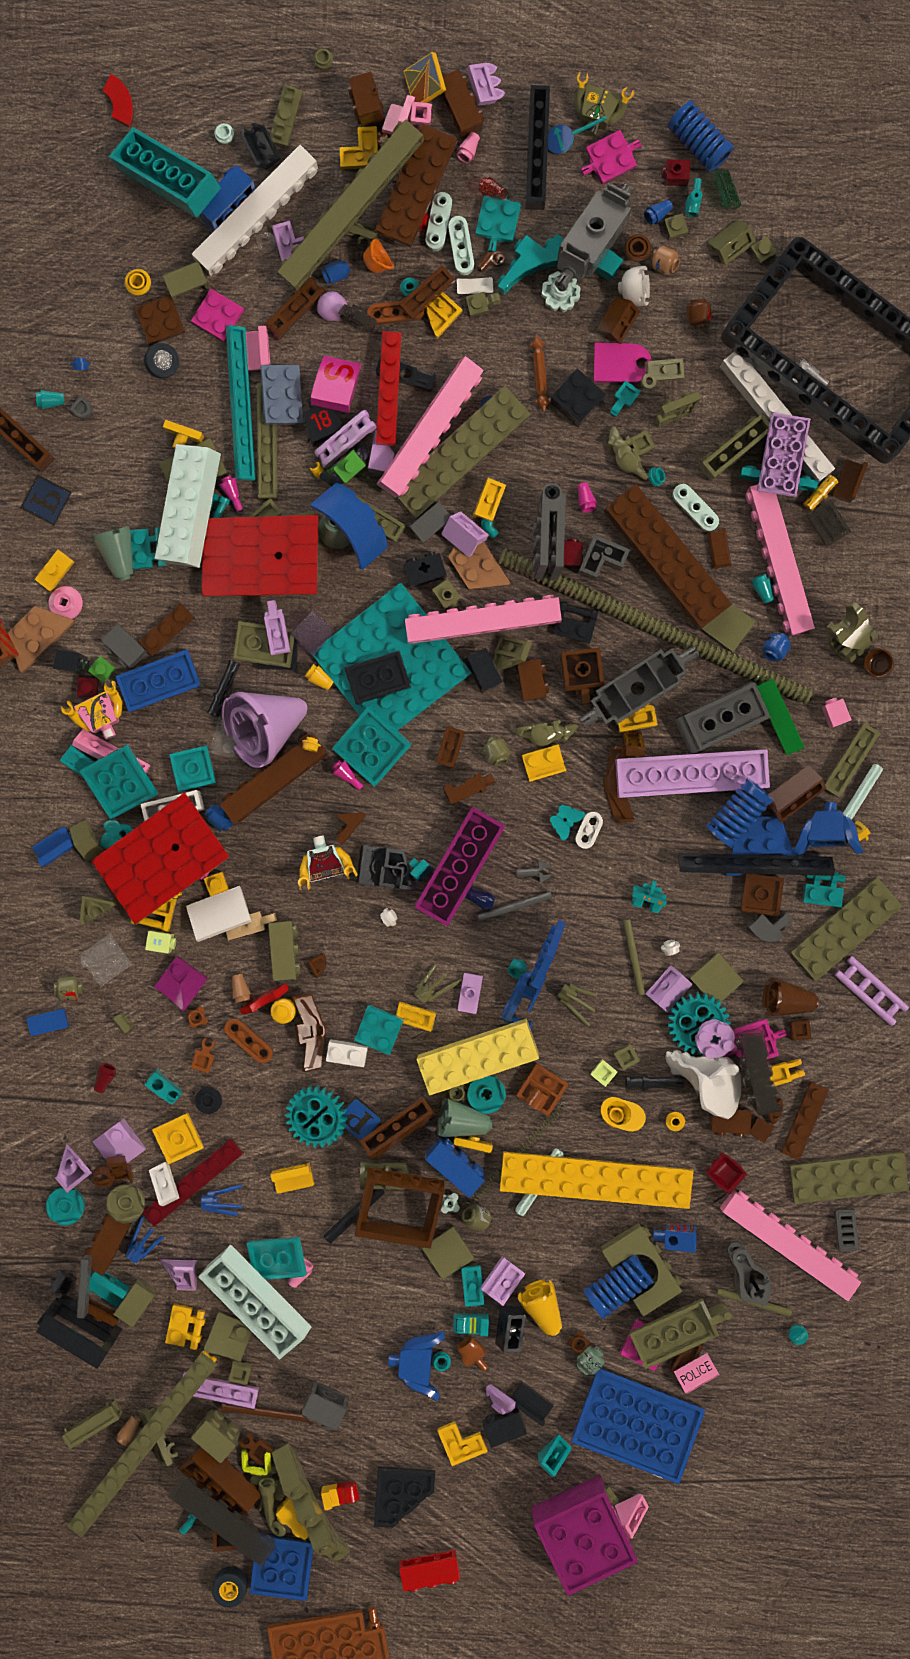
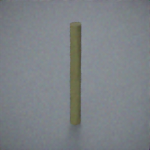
(634, 957)
(770, 1307)

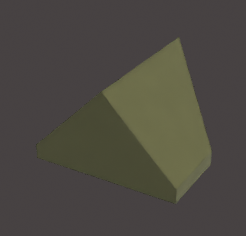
(93, 907)

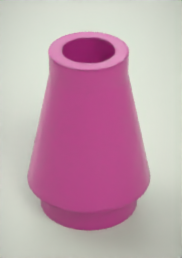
(586, 499)

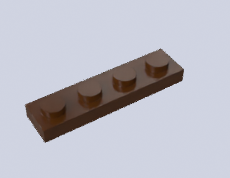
(804, 1121)

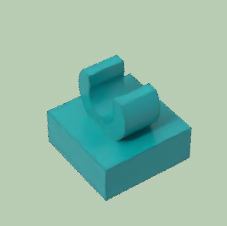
(420, 869)

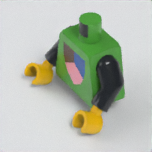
(345, 468)

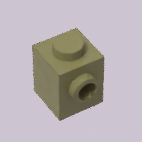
(446, 595)

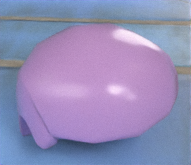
(329, 306)

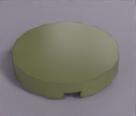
(125, 1204)

